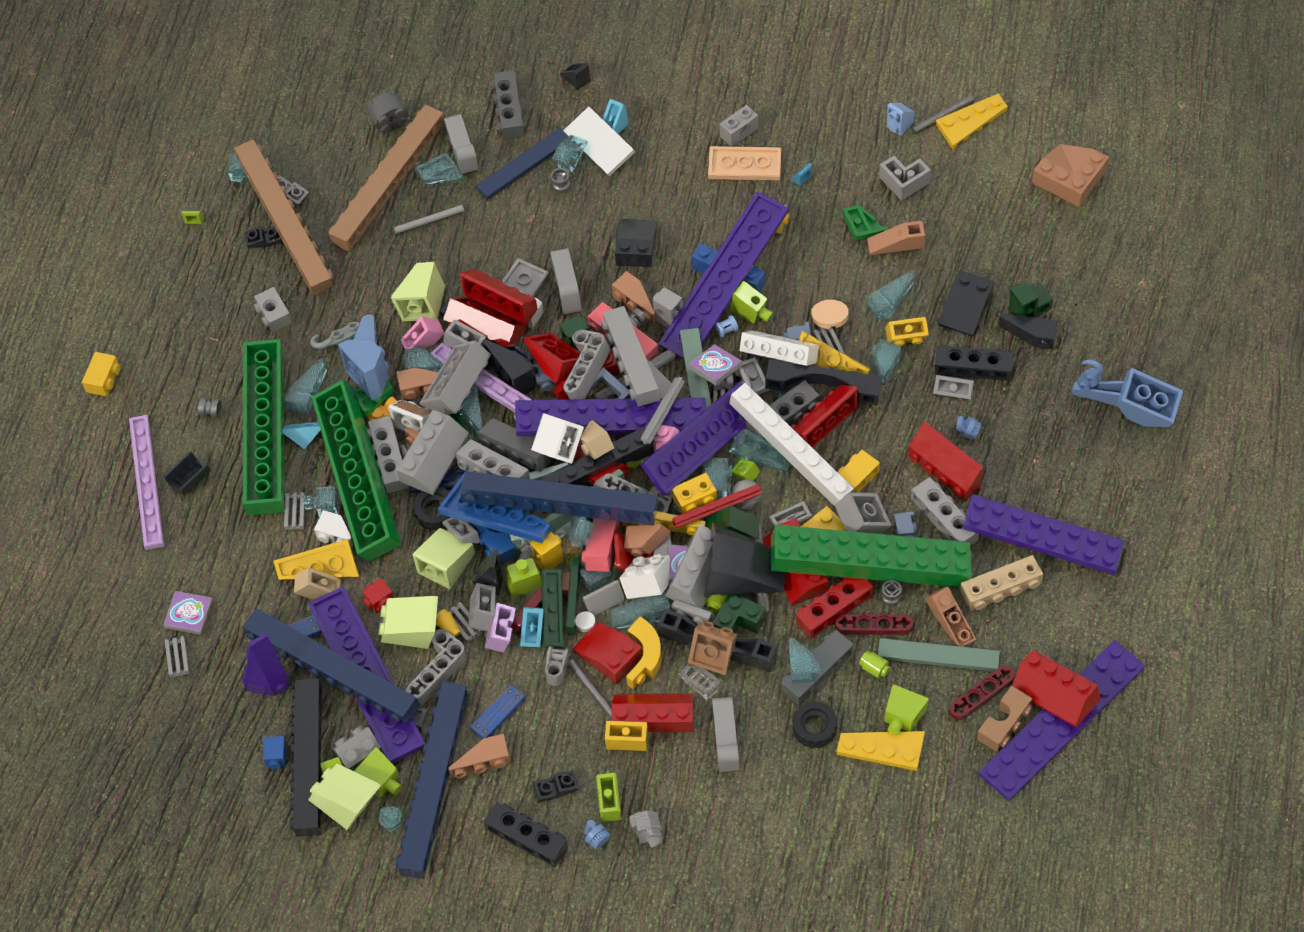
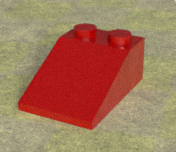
(553, 355)
(609, 651)

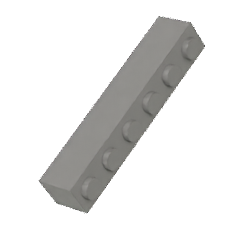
(631, 356)

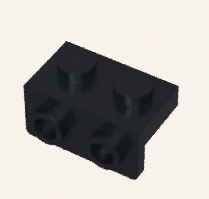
(186, 473)

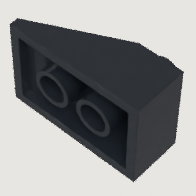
(635, 243)
(966, 303)
(511, 367)

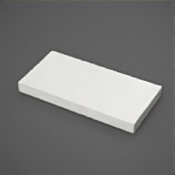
(603, 144)

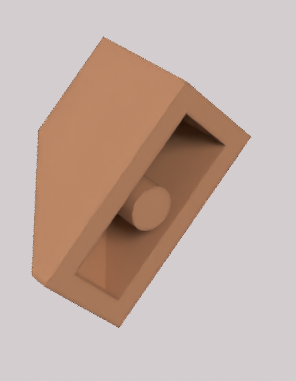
(644, 538)

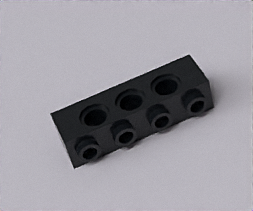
(965, 368)
(549, 853)

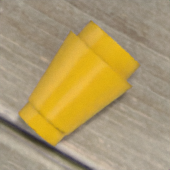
(445, 621)

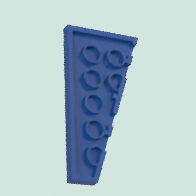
(499, 518)

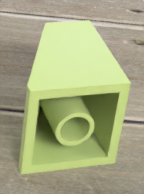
(419, 293)
(443, 558)
(409, 621)
(343, 794)

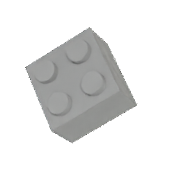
(863, 513)

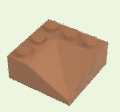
(1070, 172)

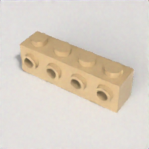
(1001, 583)

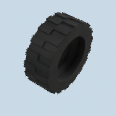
(420, 505)
(814, 709)

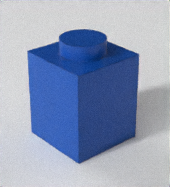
(275, 752)

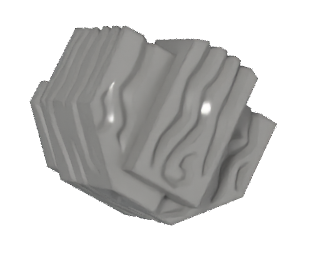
(647, 827)

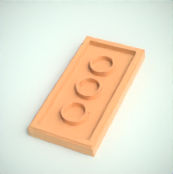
(744, 163)

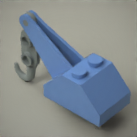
(360, 356)

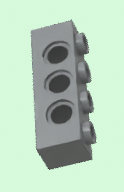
(380, 429)
(480, 459)
(922, 496)

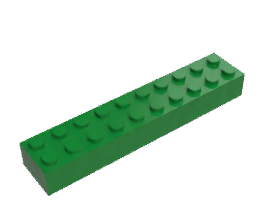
(263, 427)
(356, 471)
(870, 556)

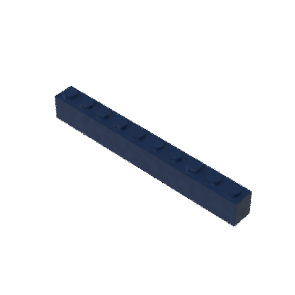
(559, 498)
(333, 667)
(432, 781)

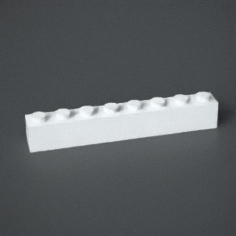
(790, 444)

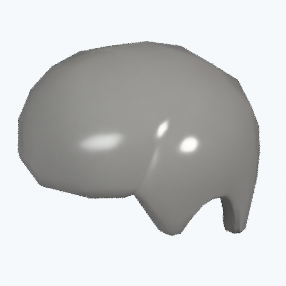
(743, 484)

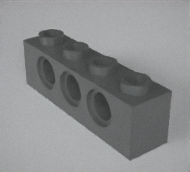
(508, 104)
(787, 405)

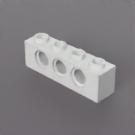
(779, 347)

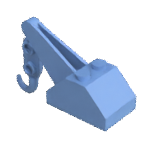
(1138, 396)

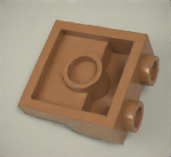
(712, 647)

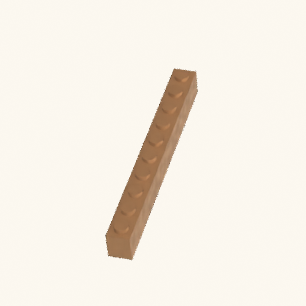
(386, 178)
(283, 217)

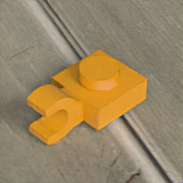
(382, 411)

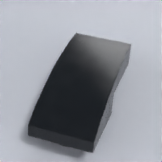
(262, 238)
(555, 787)

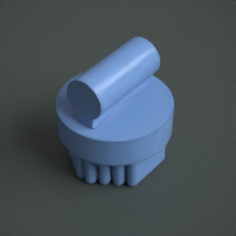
(968, 428)
(596, 835)

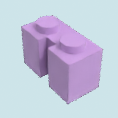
(499, 631)

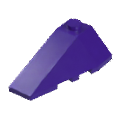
(263, 669)

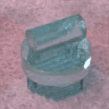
(390, 818)

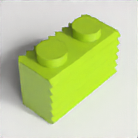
(608, 797)

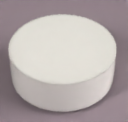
(585, 621)

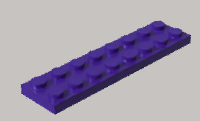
(694, 443)
(1043, 534)

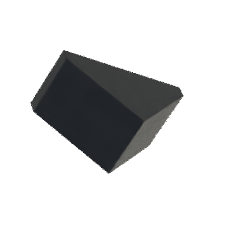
(577, 74)

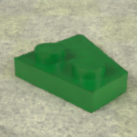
(860, 223)
(367, 405)

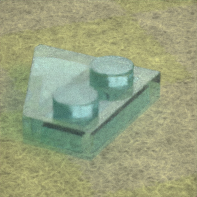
(439, 170)

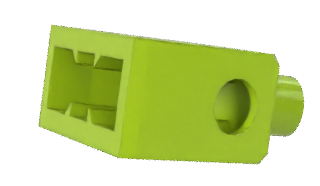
(749, 304)
(522, 577)
(904, 709)
(380, 770)

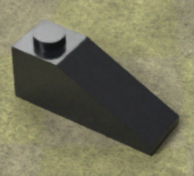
(1033, 330)
(490, 572)

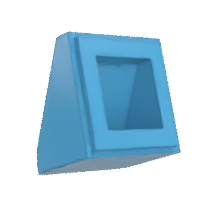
(803, 174)

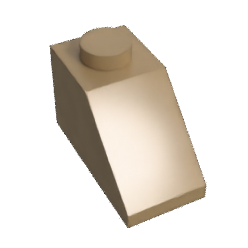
(595, 440)
(314, 583)

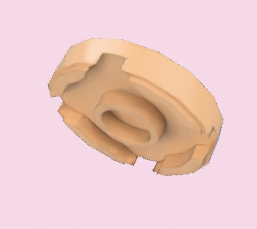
(830, 314)

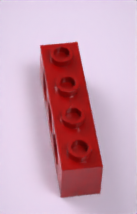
(813, 625)

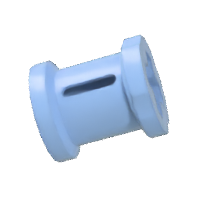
(721, 331)

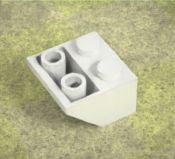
(557, 438)
(646, 576)

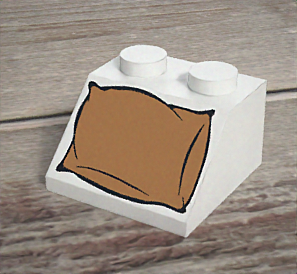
(408, 415)

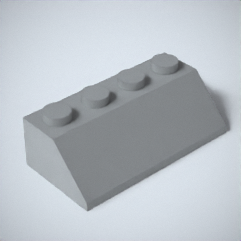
(456, 378)
(432, 453)
(691, 574)

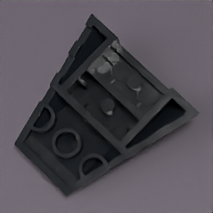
(740, 565)

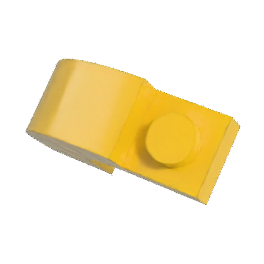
(648, 639)

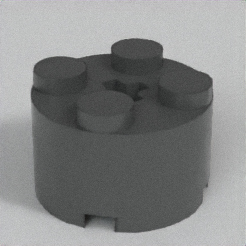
(387, 112)

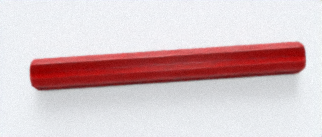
(715, 506)

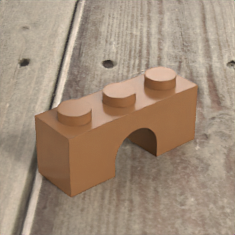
(996, 733)

